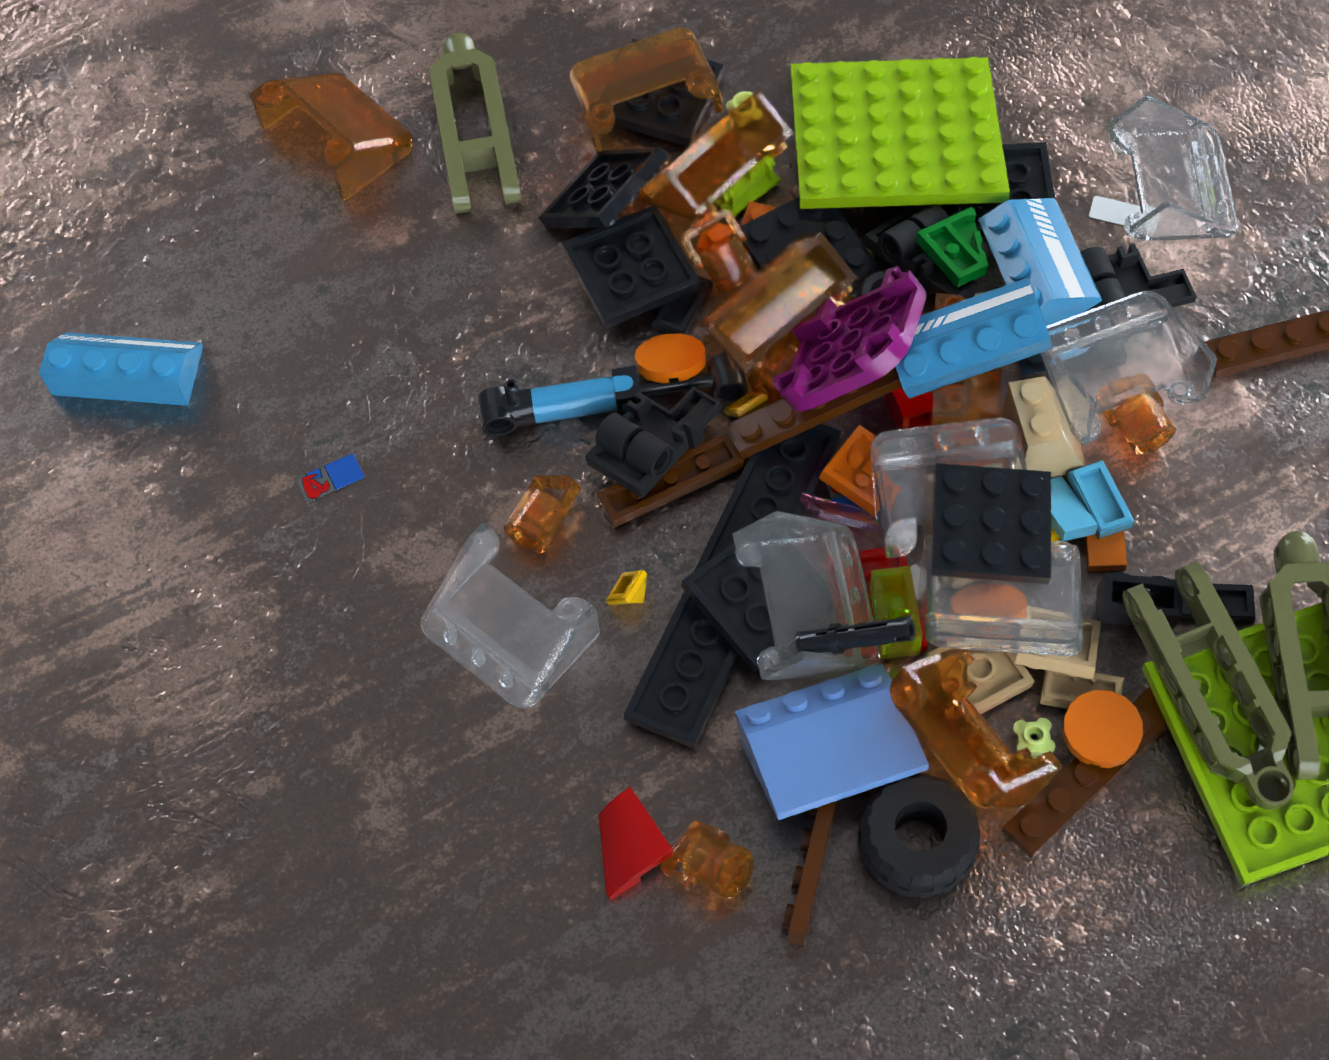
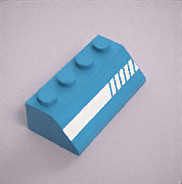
(1036, 243)
(974, 338)
(121, 368)

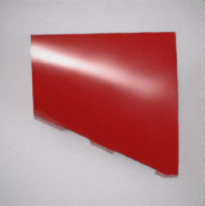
(629, 843)

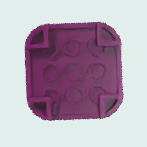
(853, 342)

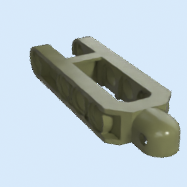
(475, 153)
(1295, 562)
(1262, 772)

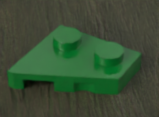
(955, 247)

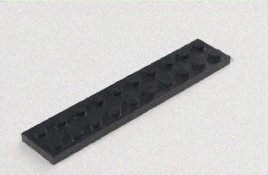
(692, 654)

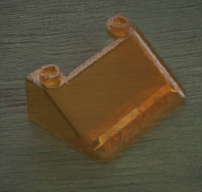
(637, 71)
(364, 134)
(718, 159)
(777, 300)

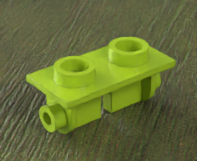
(749, 187)

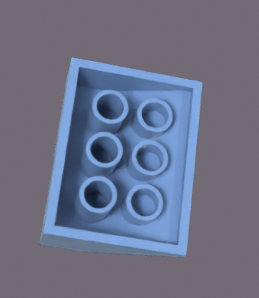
(829, 741)

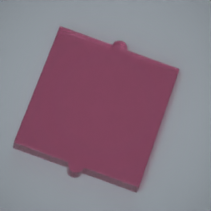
(839, 513)

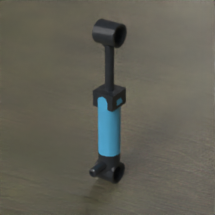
(509, 407)

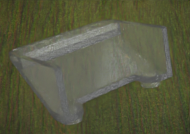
(1176, 173)
(1122, 352)
(905, 471)
(808, 582)
(1005, 613)
(502, 629)

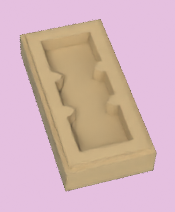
(1061, 690)

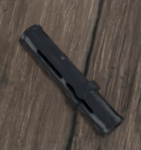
(866, 634)

